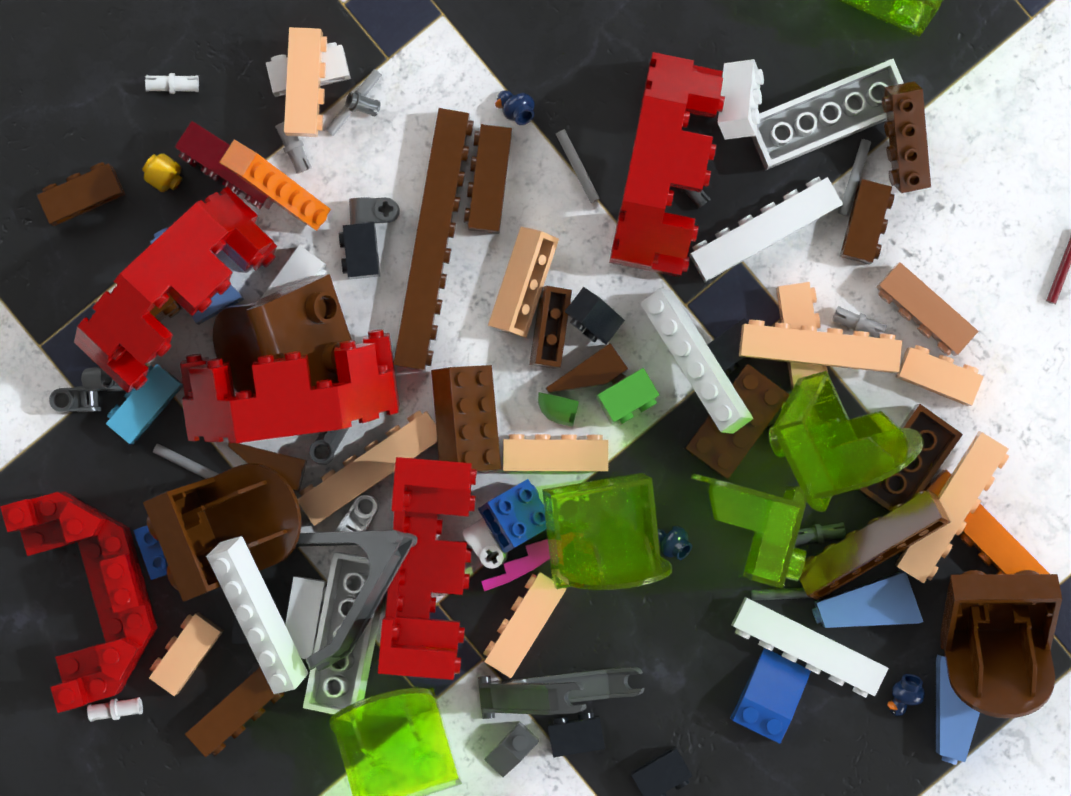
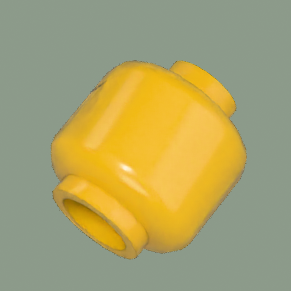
(162, 172)

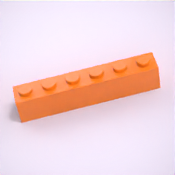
(275, 185)
(991, 538)

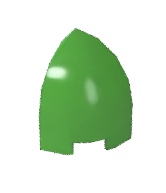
(558, 408)

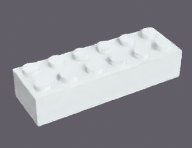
(824, 115)
(347, 678)

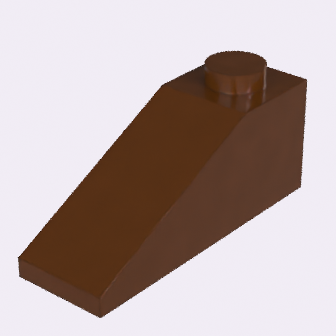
(595, 371)
(289, 467)

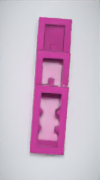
(537, 555)

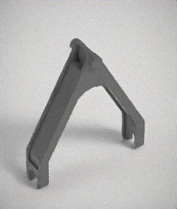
(385, 554)
(554, 692)

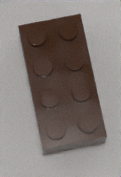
(466, 416)
(938, 443)
(726, 450)

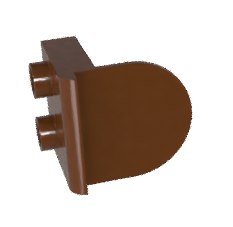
(293, 319)
(235, 503)
(1001, 639)

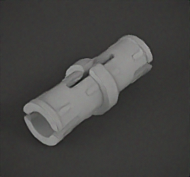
(294, 150)
(858, 322)

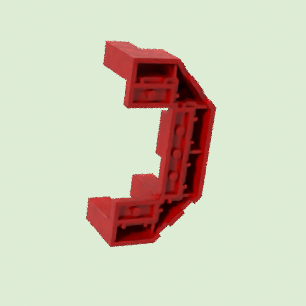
(665, 158)
(178, 263)
(285, 396)
(114, 584)
(409, 638)

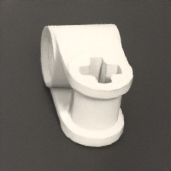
(356, 518)
(484, 543)

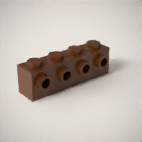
(907, 137)

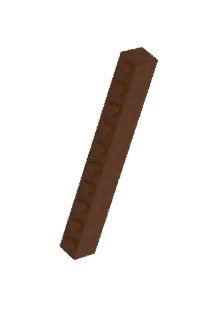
(432, 239)

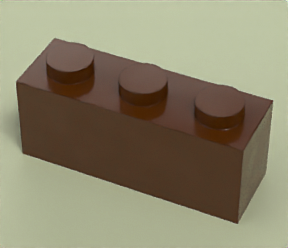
(80, 193)
(867, 222)
(550, 327)

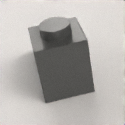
(512, 749)

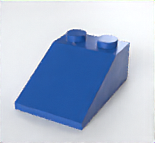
(771, 695)

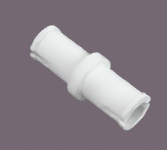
(172, 83)
(115, 709)

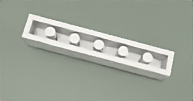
(766, 229)
(696, 361)
(257, 615)
(809, 646)

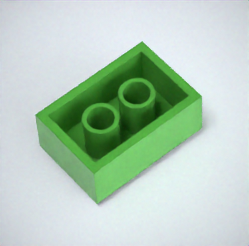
(627, 396)

